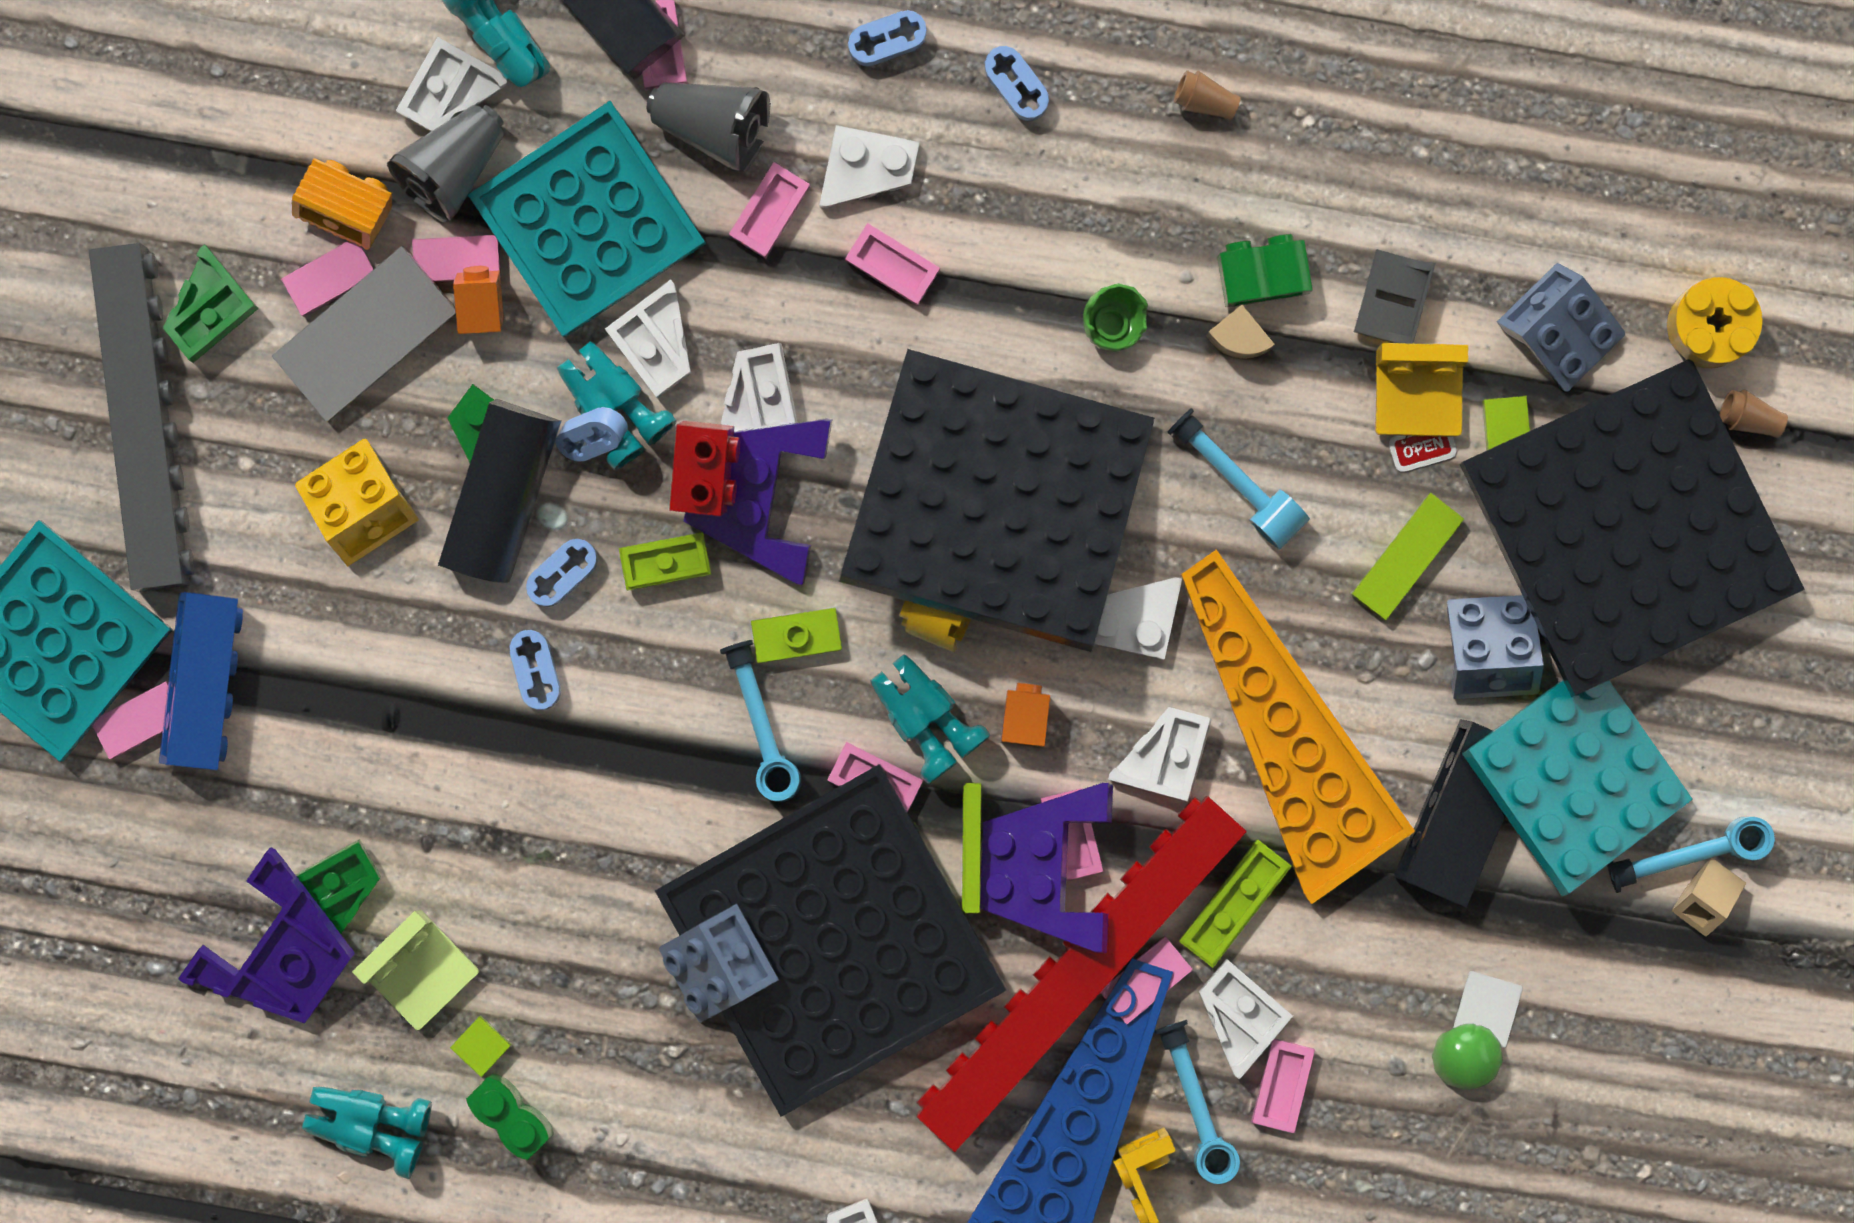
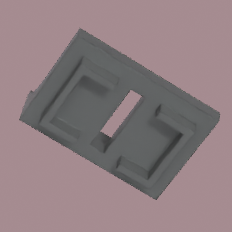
(1397, 277)

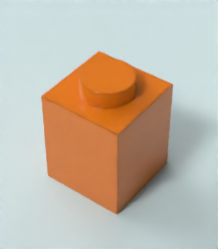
(478, 300)
(1025, 715)

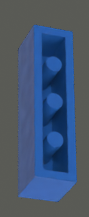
(199, 681)

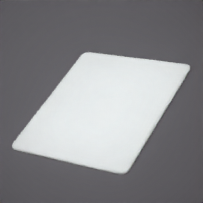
(1489, 1004)

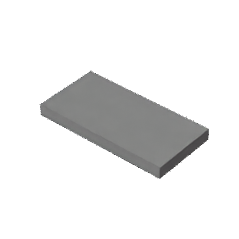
(365, 333)

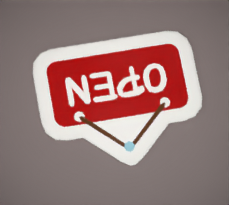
(1419, 451)

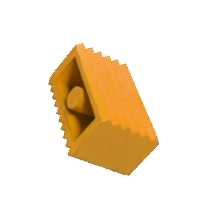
(342, 202)

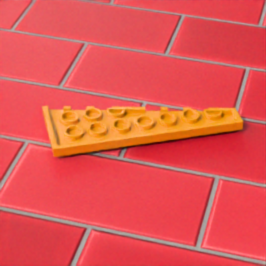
(1312, 774)

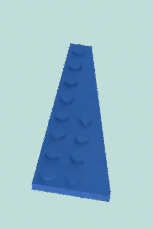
(1072, 1138)

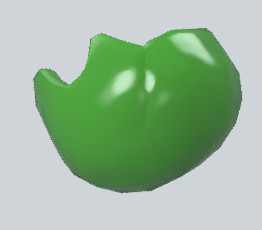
(1115, 317)
(1467, 1056)

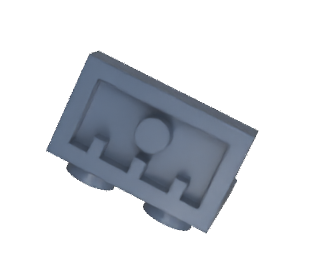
(1563, 325)
(1494, 647)
(717, 963)

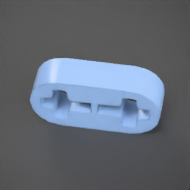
(883, 28)
(1024, 77)
(591, 434)
(554, 565)
(545, 667)

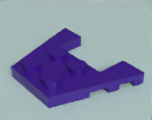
(756, 473)
(1028, 866)
(293, 959)

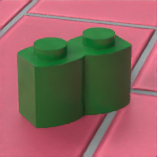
(1264, 272)
(501, 1107)

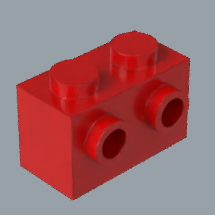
(703, 468)

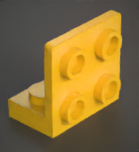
(1419, 389)
(355, 502)
(1151, 1153)

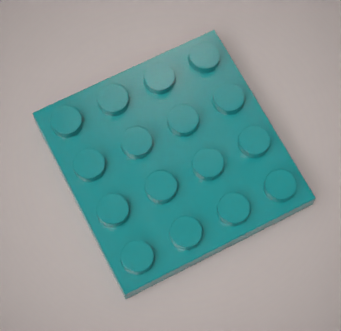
(587, 219)
(66, 640)
(1577, 780)

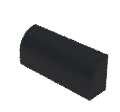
(630, 30)
(499, 492)
(1453, 826)

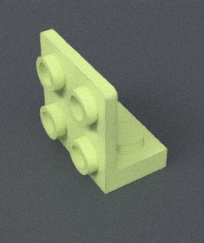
(417, 969)

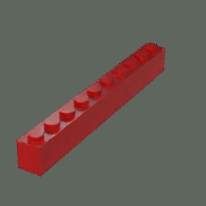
(1079, 974)

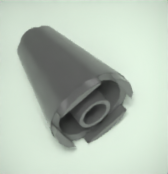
(713, 119)
(448, 161)

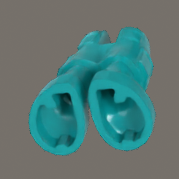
(502, 39)
(616, 390)
(919, 707)
(357, 1123)

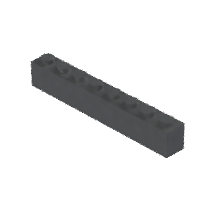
(140, 417)

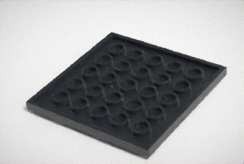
(998, 500)
(1631, 527)
(854, 930)

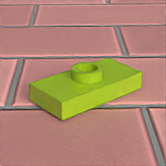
(665, 561)
(796, 635)

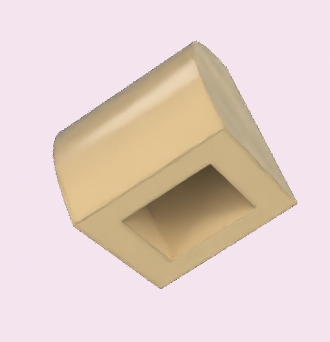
(1240, 335)
(1709, 897)

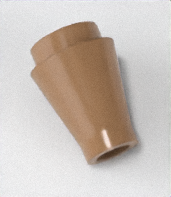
(1204, 96)
(1750, 414)

